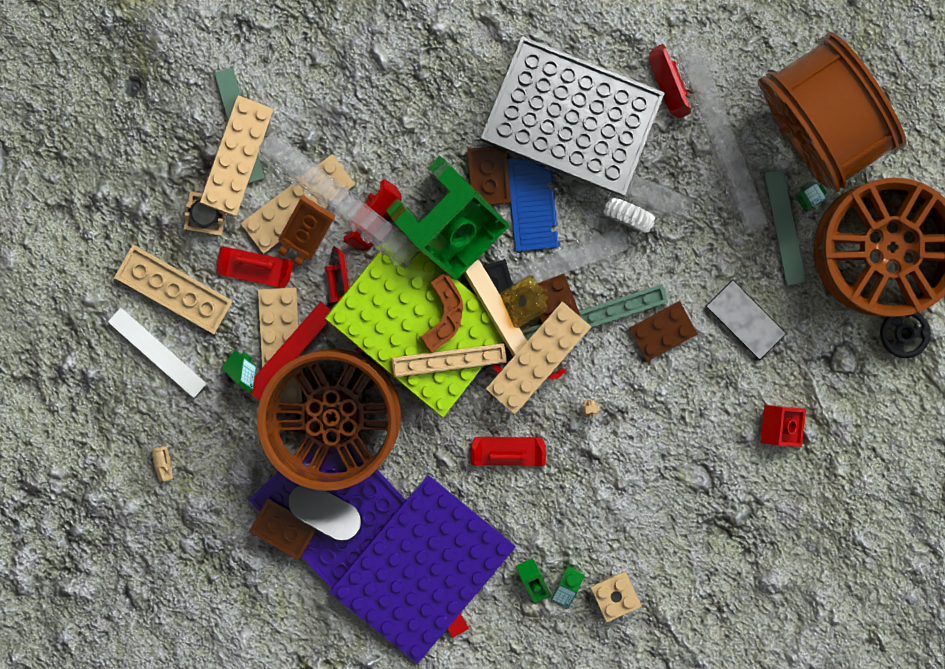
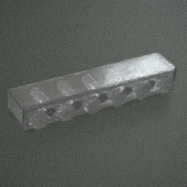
(573, 257)

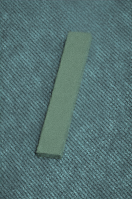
(229, 90)
(784, 227)

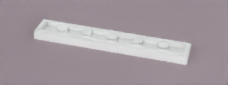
(157, 352)

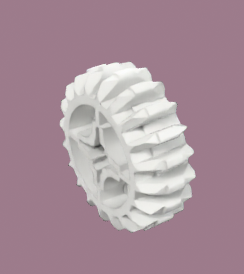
(629, 214)

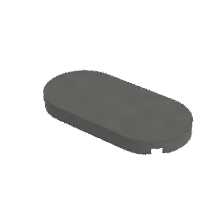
(324, 513)

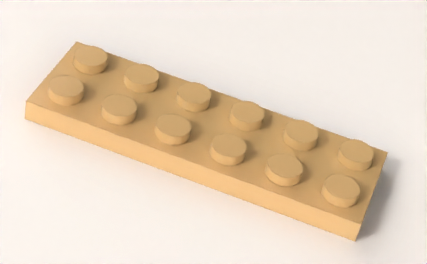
(236, 156)
(270, 220)
(173, 289)
(277, 322)
(538, 357)

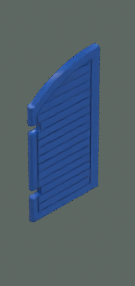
(532, 205)

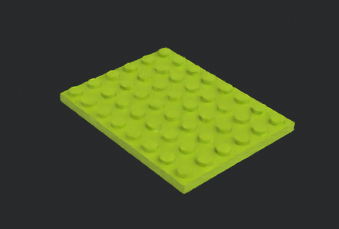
(395, 306)

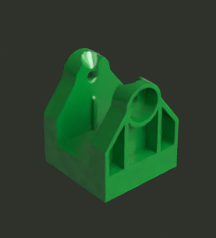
(459, 208)

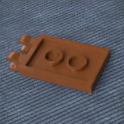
(305, 229)

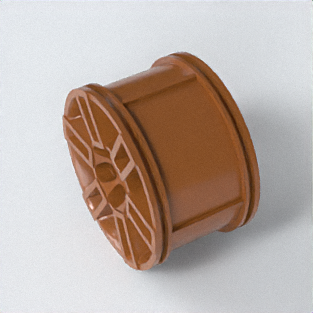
(833, 112)
(827, 257)
(292, 466)

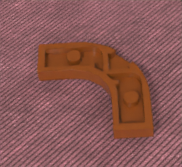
(451, 313)

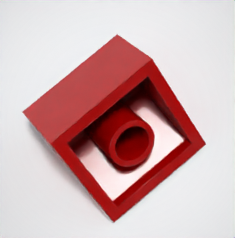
(783, 425)

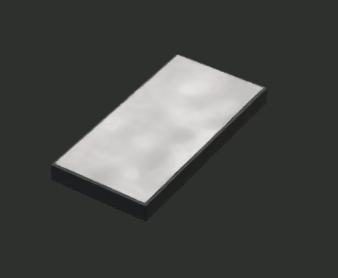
(745, 319)

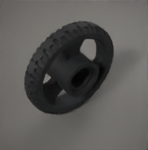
(898, 348)

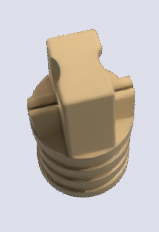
(590, 408)
(162, 463)

